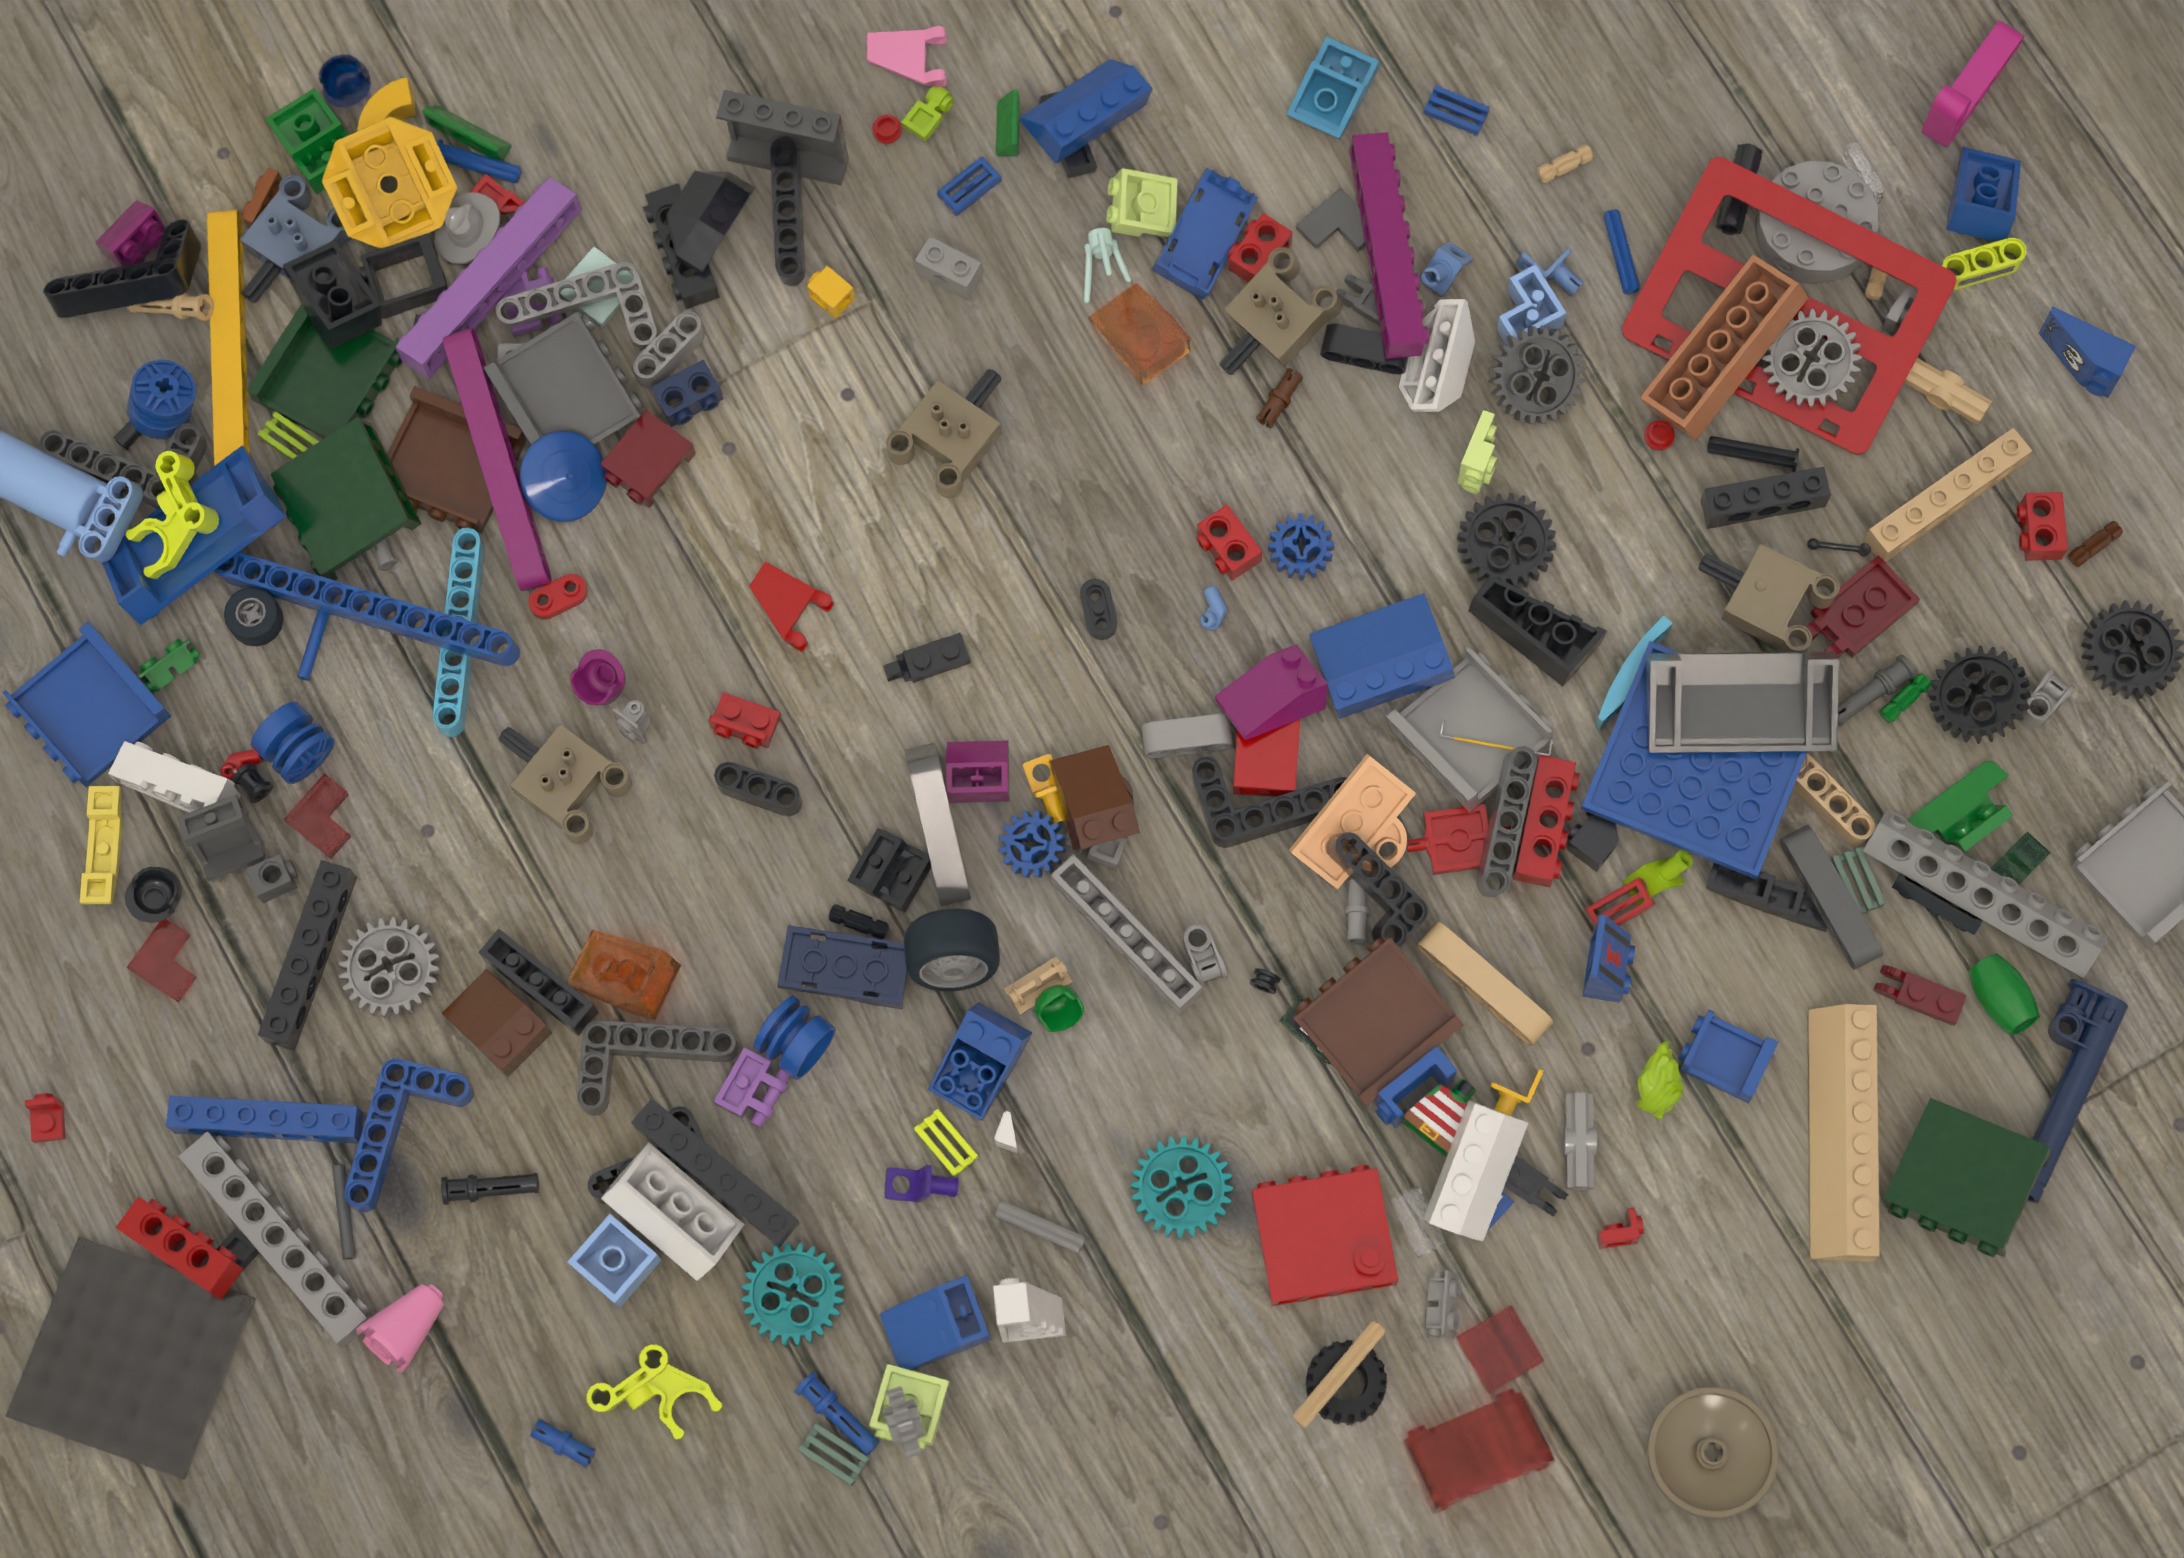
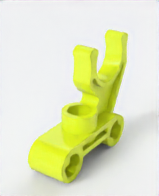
(181, 511)
(648, 1382)

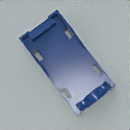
(1205, 233)

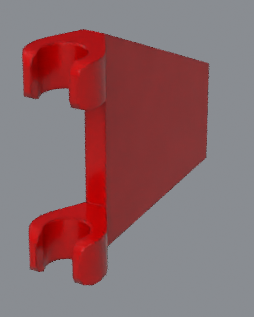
(785, 600)

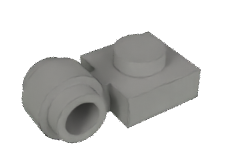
(1104, 854)

